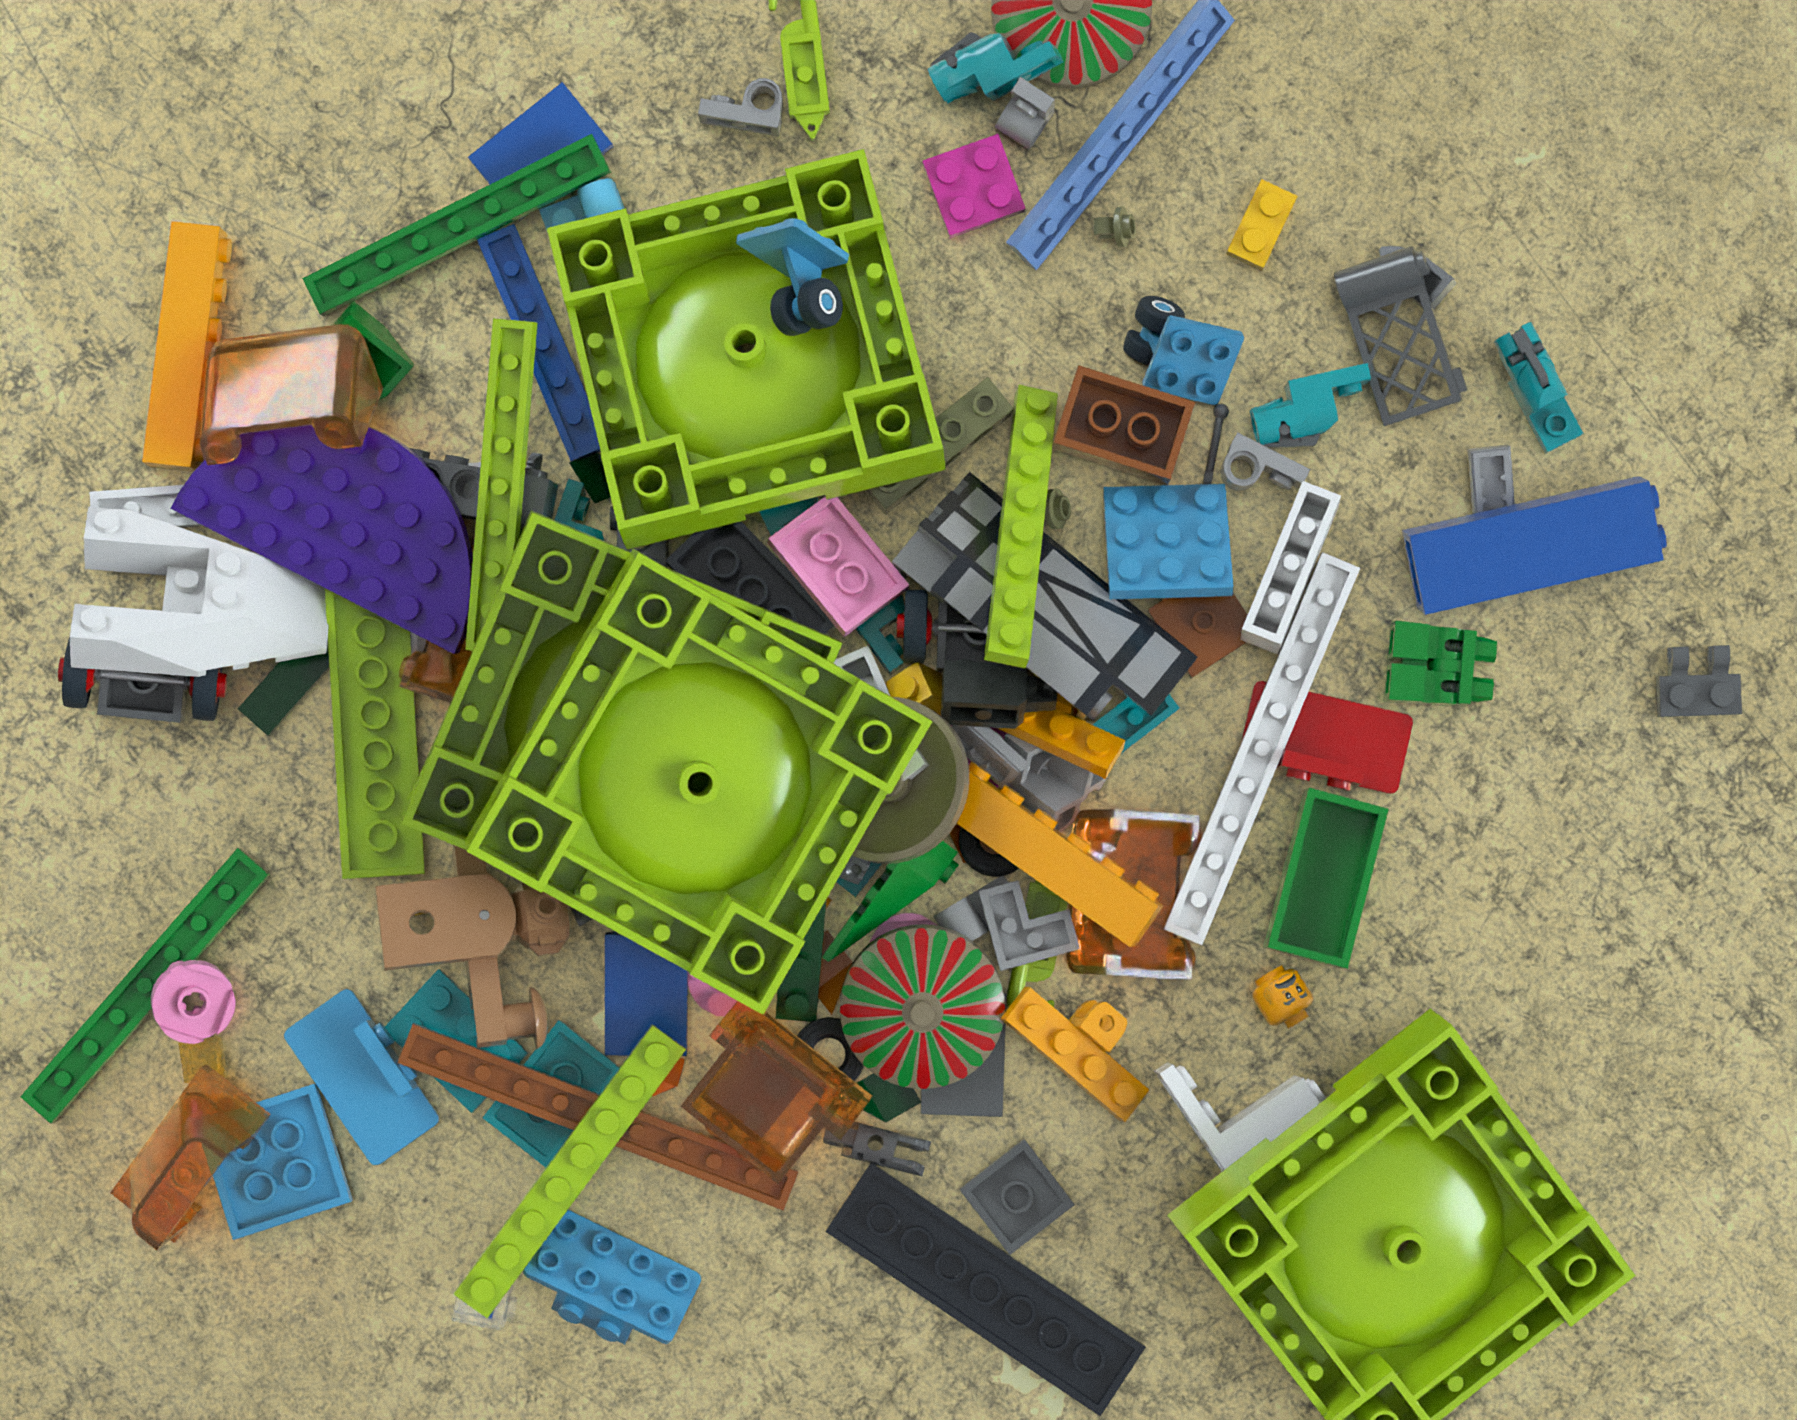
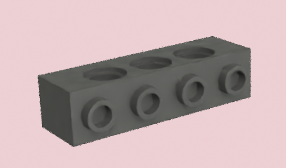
(455, 472)

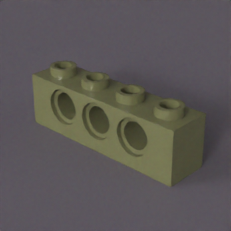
(959, 430)

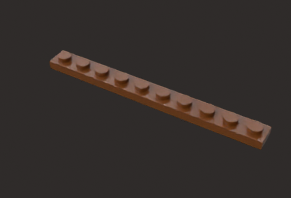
(568, 1103)

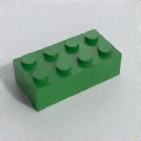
(1325, 878)

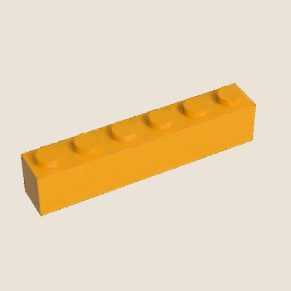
(184, 341)
(1057, 860)

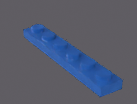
(552, 361)

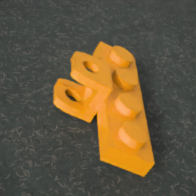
(1070, 738)
(1080, 1047)

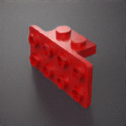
(1343, 743)

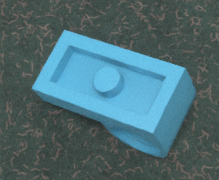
(591, 200)

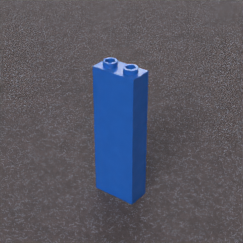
(1534, 544)

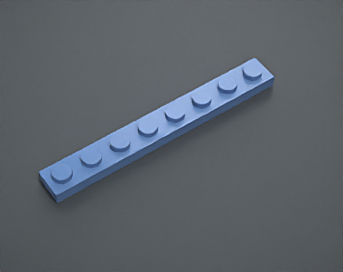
(1120, 131)

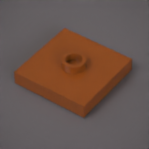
(1203, 625)

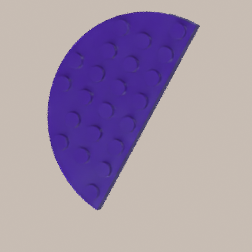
(347, 519)

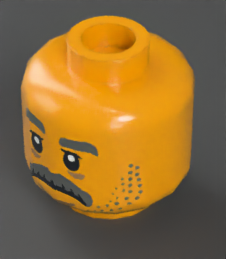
(1282, 997)

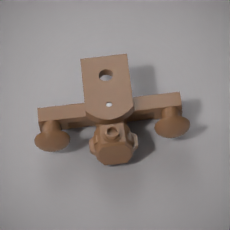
(474, 925)

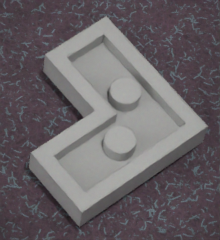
(1017, 937)

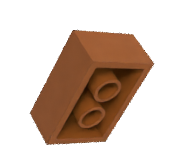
(1123, 425)

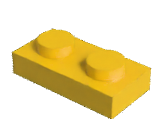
(1261, 224)

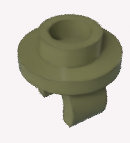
(1120, 227)
(1057, 509)

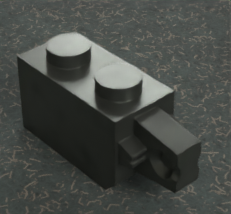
(991, 694)

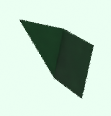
(592, 474)
(887, 1098)

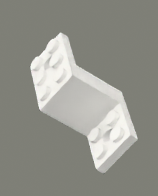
(1242, 1132)

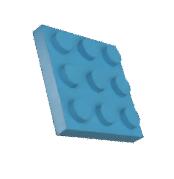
(1167, 541)
(285, 1169)

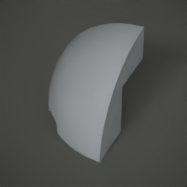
(1052, 783)

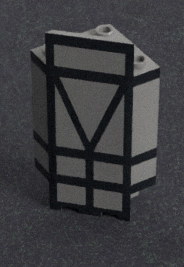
(1078, 633)

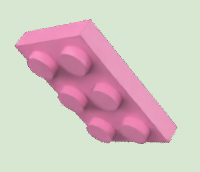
(838, 564)

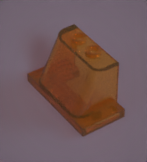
(771, 1092)
(183, 1155)

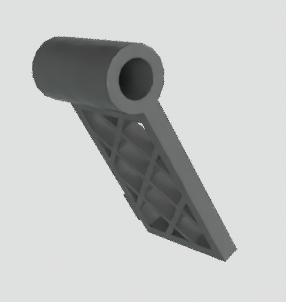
(1383, 283)

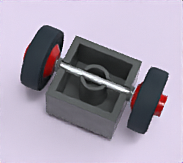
(955, 634)
(142, 694)

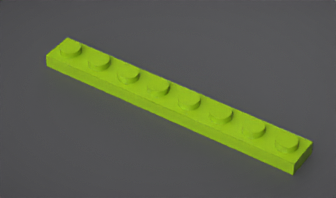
(501, 463)
(1021, 527)
(569, 1171)

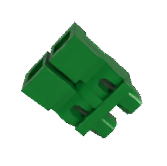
(1417, 644)

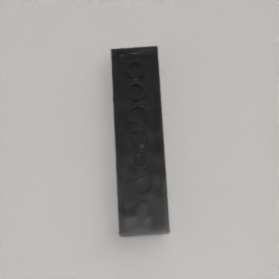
(985, 1289)

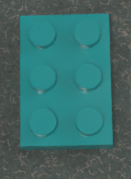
(447, 1010)
(564, 1057)

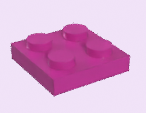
(973, 186)

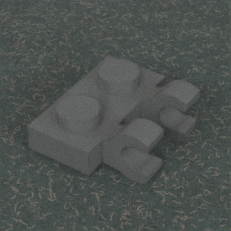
(1698, 694)

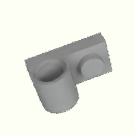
(724, 112)
(1026, 113)
(1282, 470)
(968, 914)

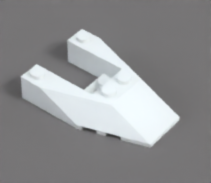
(216, 608)

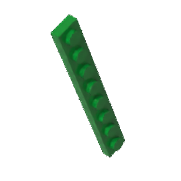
(456, 225)
(130, 1000)

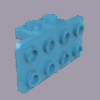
(361, 1076)
(612, 1281)

